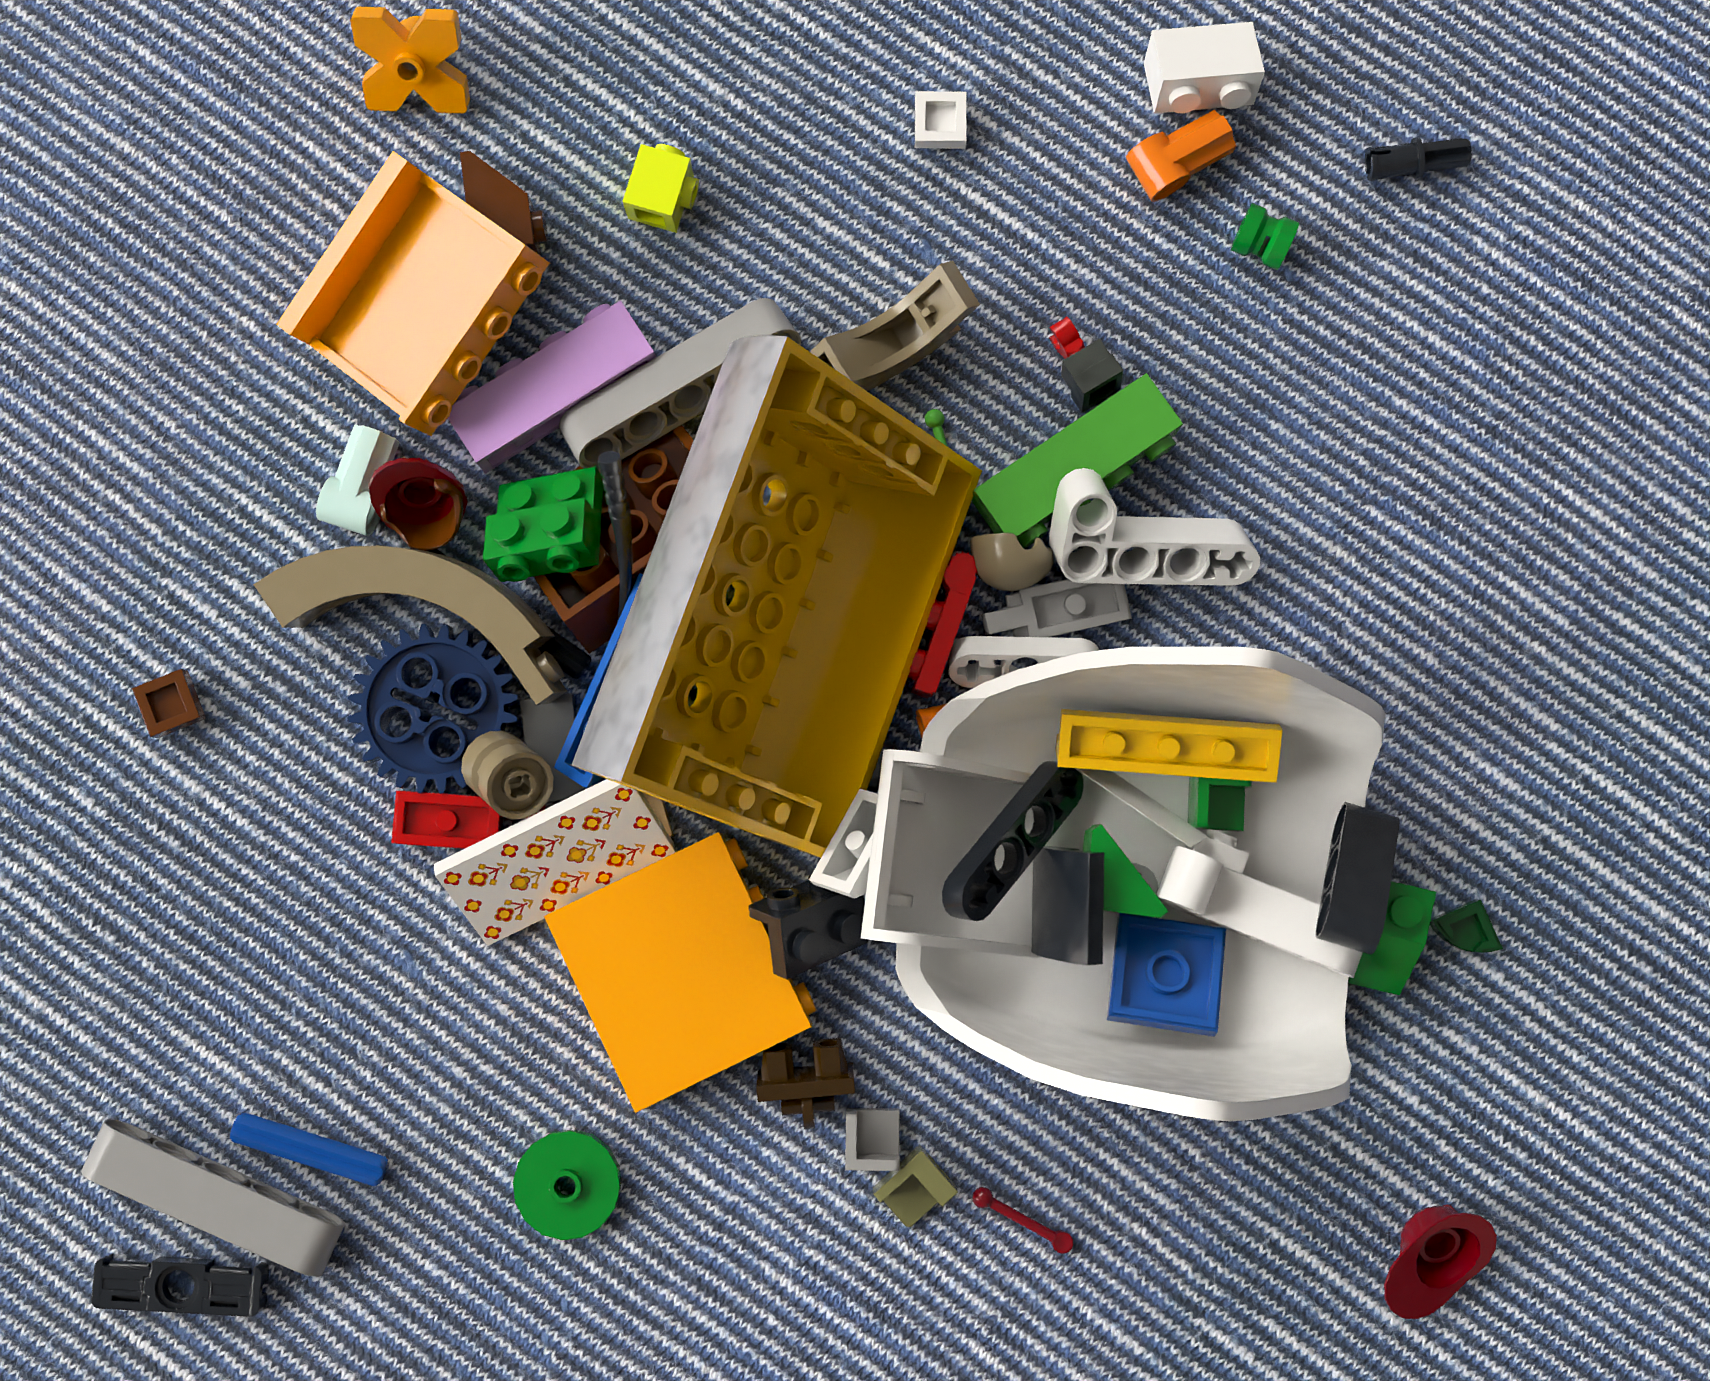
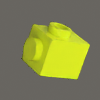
(660, 187)

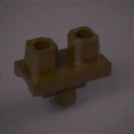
(805, 1088)

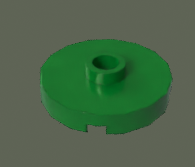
(595, 1177)

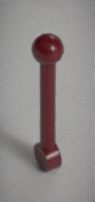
(1060, 1240)

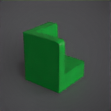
(1217, 803)

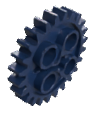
(453, 666)

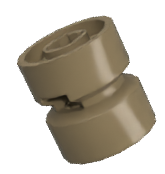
(507, 774)

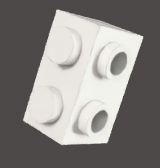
(1203, 67)

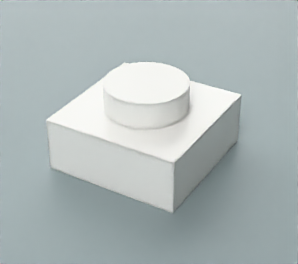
(940, 119)
(1222, 848)

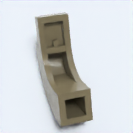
(903, 332)

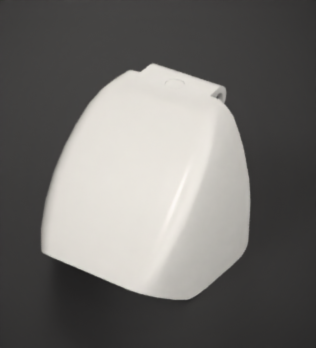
(1047, 1018)

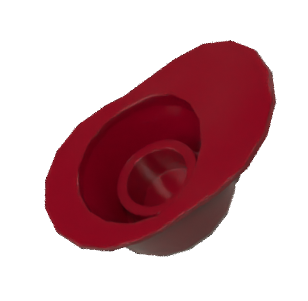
(1437, 1259)

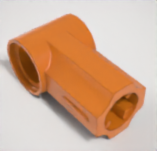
(1168, 161)

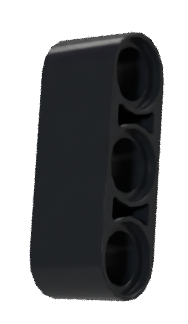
(1358, 878)

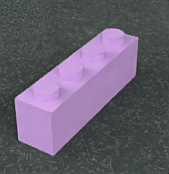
(535, 393)

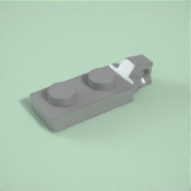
(1059, 609)

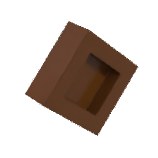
(169, 703)

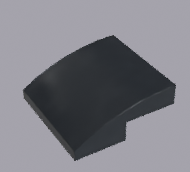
(1068, 905)

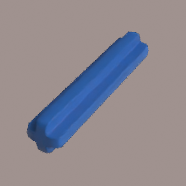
(309, 1149)

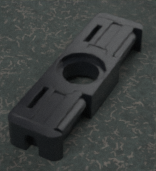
(145, 1286)

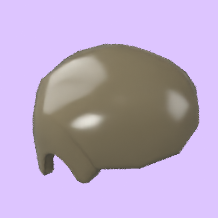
(1006, 564)

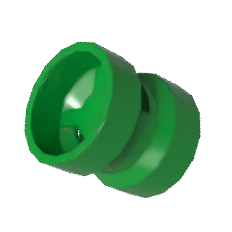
(1254, 229)

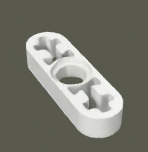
(1007, 649)

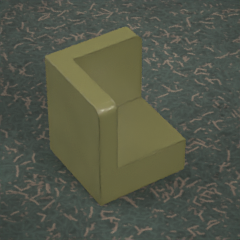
(915, 1187)

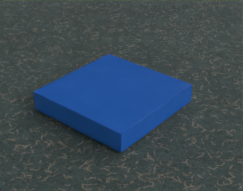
(1167, 974)

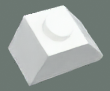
(847, 857)

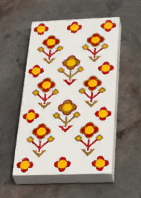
(553, 859)

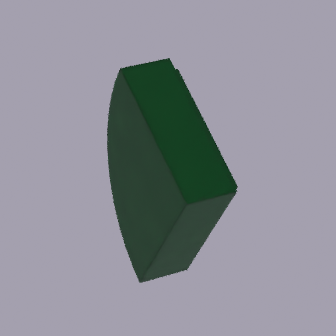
(1467, 928)

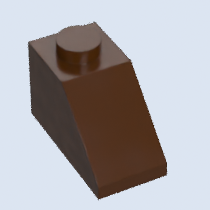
(502, 202)

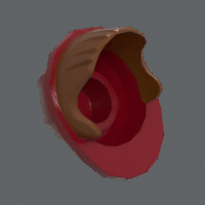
(418, 501)

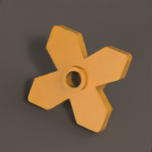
(410, 58)

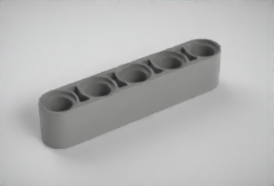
(664, 389)
(213, 1197)

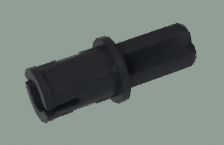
(1416, 158)

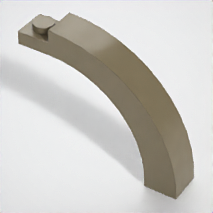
(342, 575)

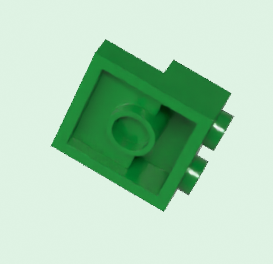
(545, 525)

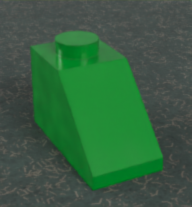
(1401, 940)

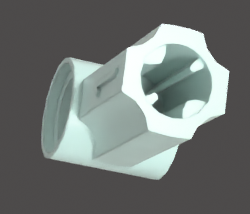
(346, 495)

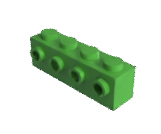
(1105, 440)

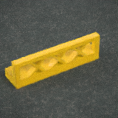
(1168, 745)

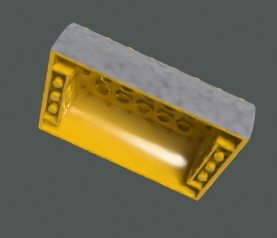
(822, 609)

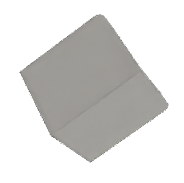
(872, 1139)

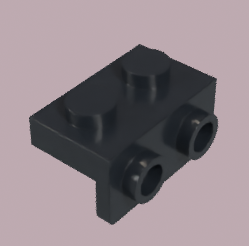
(808, 926)

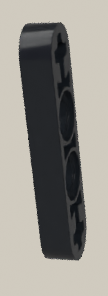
(975, 883)

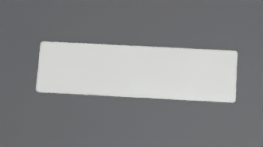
(1146, 806)

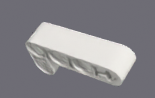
(1213, 550)
(1250, 908)

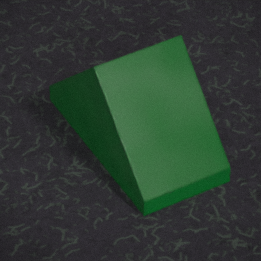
(1123, 885)

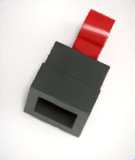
(1087, 370)

